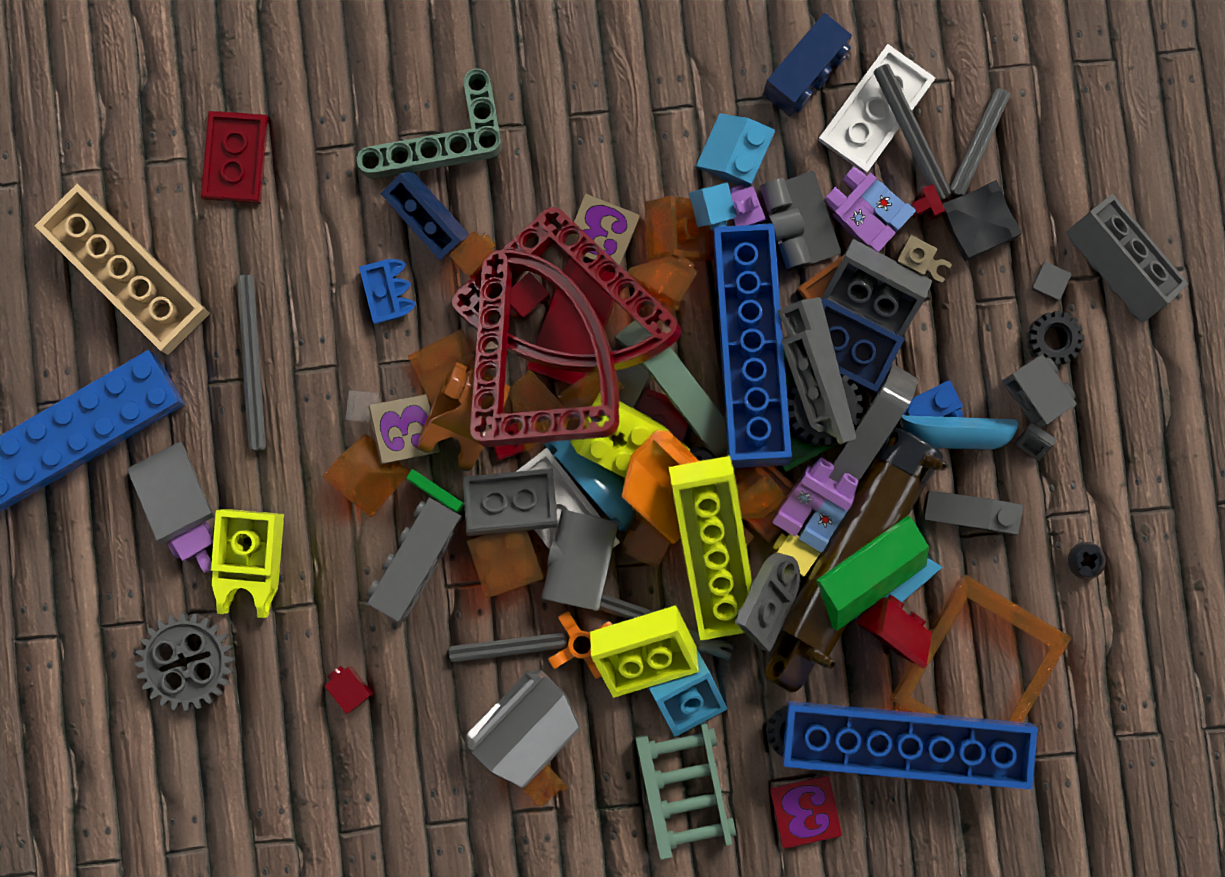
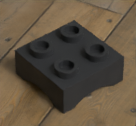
(980, 221)

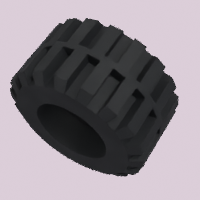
(799, 421)

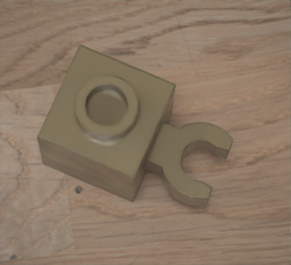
(919, 258)

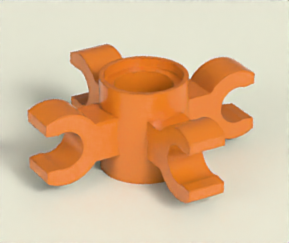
(569, 652)

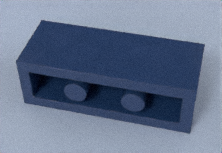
(425, 214)

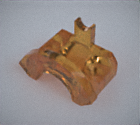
(544, 780)

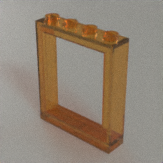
(1005, 609)

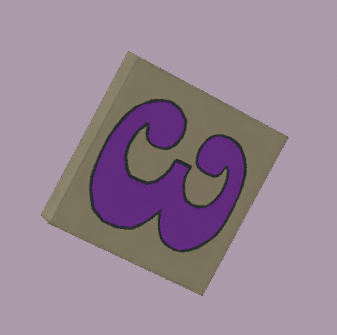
(606, 225)
(398, 428)

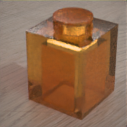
(472, 253)

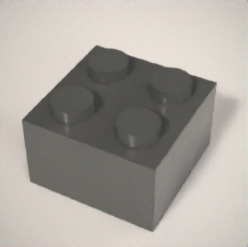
(1040, 391)

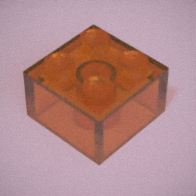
(505, 561)

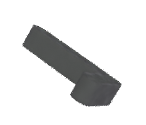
(876, 424)

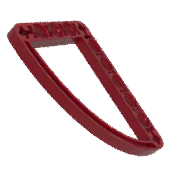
(573, 362)
(530, 420)

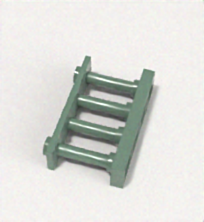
(662, 810)

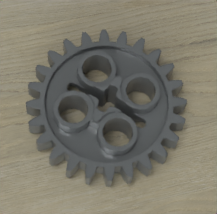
(177, 636)

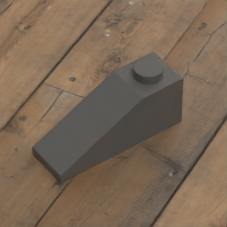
(973, 512)

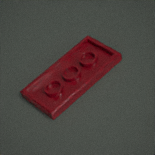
(564, 326)

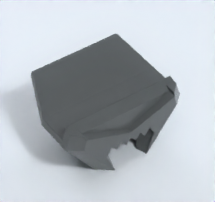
(524, 729)

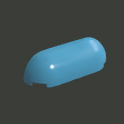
(961, 431)
(597, 481)

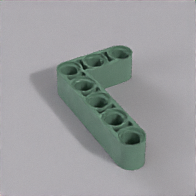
(442, 142)
(681, 390)

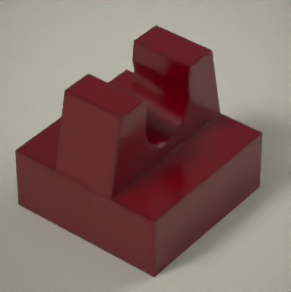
(928, 203)

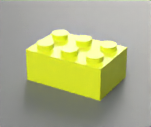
(644, 651)

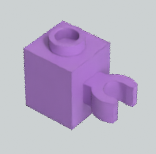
(746, 206)
(194, 544)

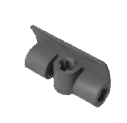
(800, 220)
(579, 560)

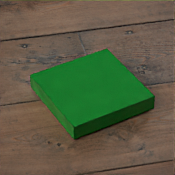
(436, 492)

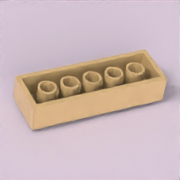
(122, 269)

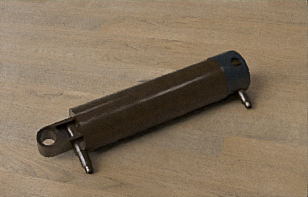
(881, 501)

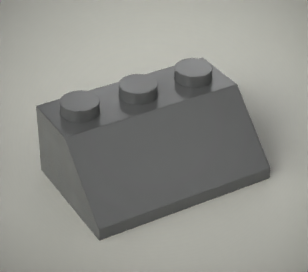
(877, 288)

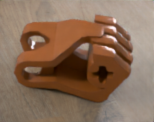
(452, 415)

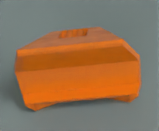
(649, 481)

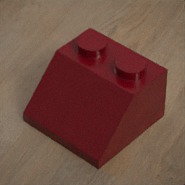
(898, 630)

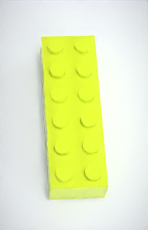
(712, 543)

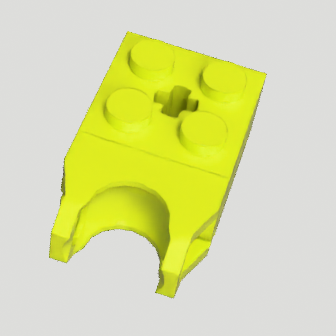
(616, 451)
(240, 567)

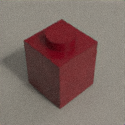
(527, 297)
(347, 688)

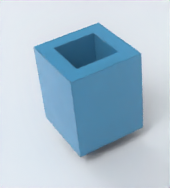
(712, 206)

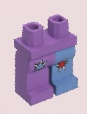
(870, 211)
(824, 496)

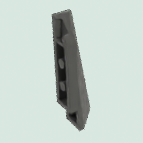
(816, 369)

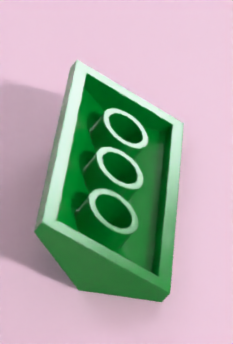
(873, 572)

